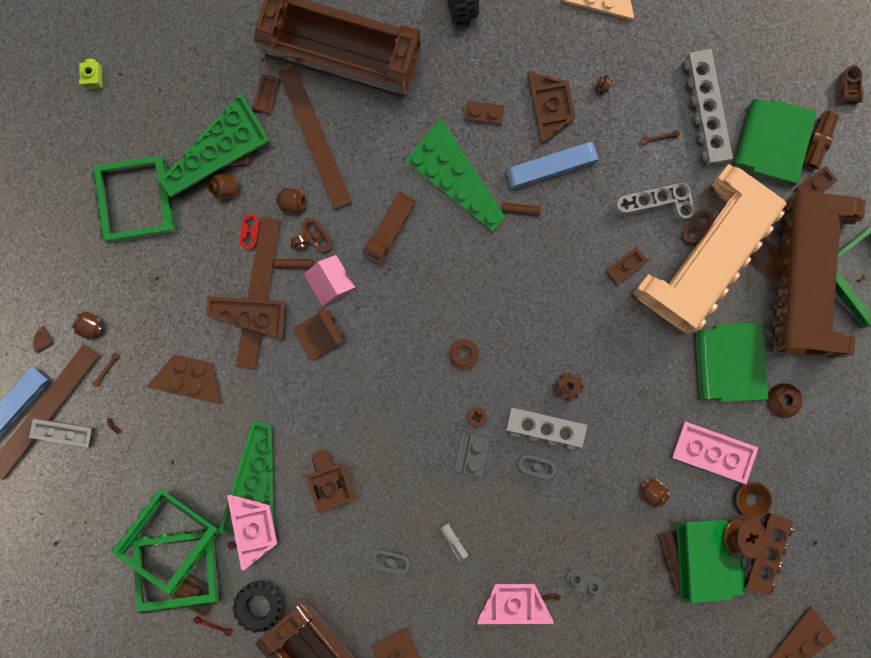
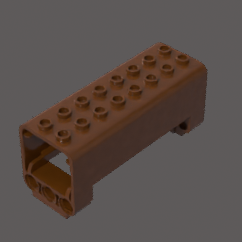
(339, 42)
(809, 274)
(302, 635)

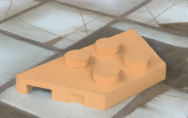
(617, 8)

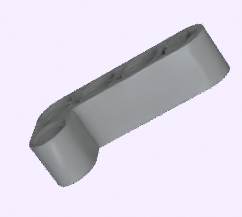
(653, 202)

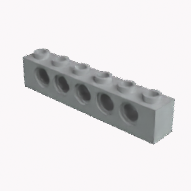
(705, 61)

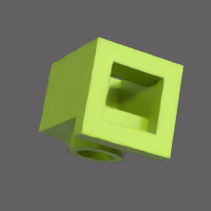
(91, 80)

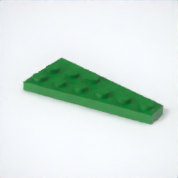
(222, 143)
(448, 169)
(254, 473)

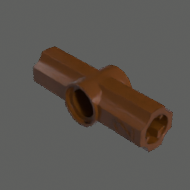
(821, 140)
(670, 548)

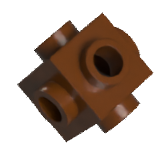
(563, 392)

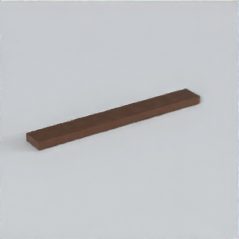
(314, 137)
(259, 288)
(46, 407)

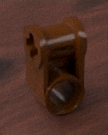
(851, 89)

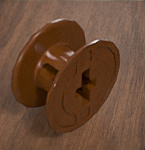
(745, 538)

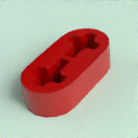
(245, 231)

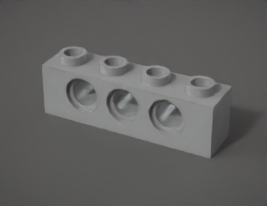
(576, 430)

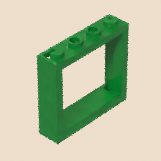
(102, 212)
(845, 292)
(189, 563)
(180, 603)

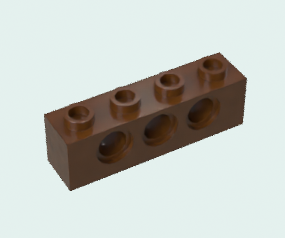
(753, 580)

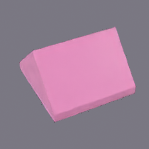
(329, 280)

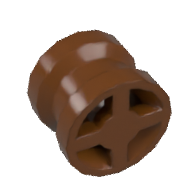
(478, 417)

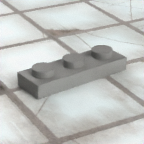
(60, 432)

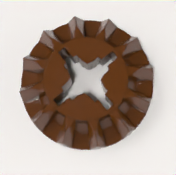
(468, 346)

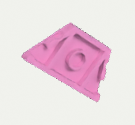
(252, 529)
(515, 606)

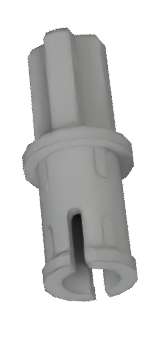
(453, 542)

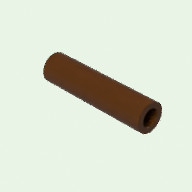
(521, 209)
(293, 263)

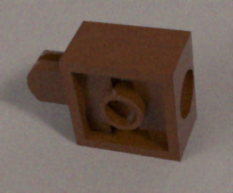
(330, 482)

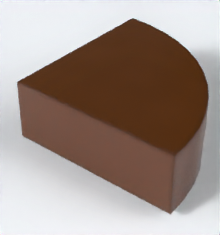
(41, 340)

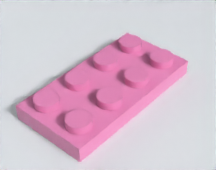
(715, 452)

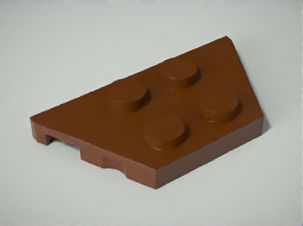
(551, 104)
(187, 378)

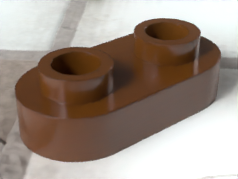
(697, 226)
(317, 235)

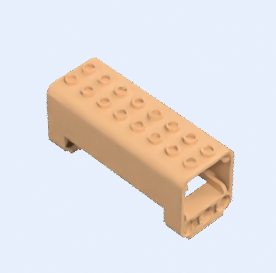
(718, 255)

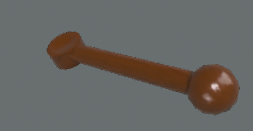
(645, 140)
(96, 383)

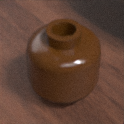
(223, 186)
(291, 200)
(87, 325)
(654, 493)

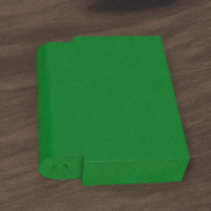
(775, 141)
(732, 363)
(705, 564)

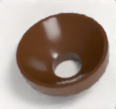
(775, 400)
(764, 500)

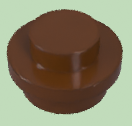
(604, 84)
(299, 242)

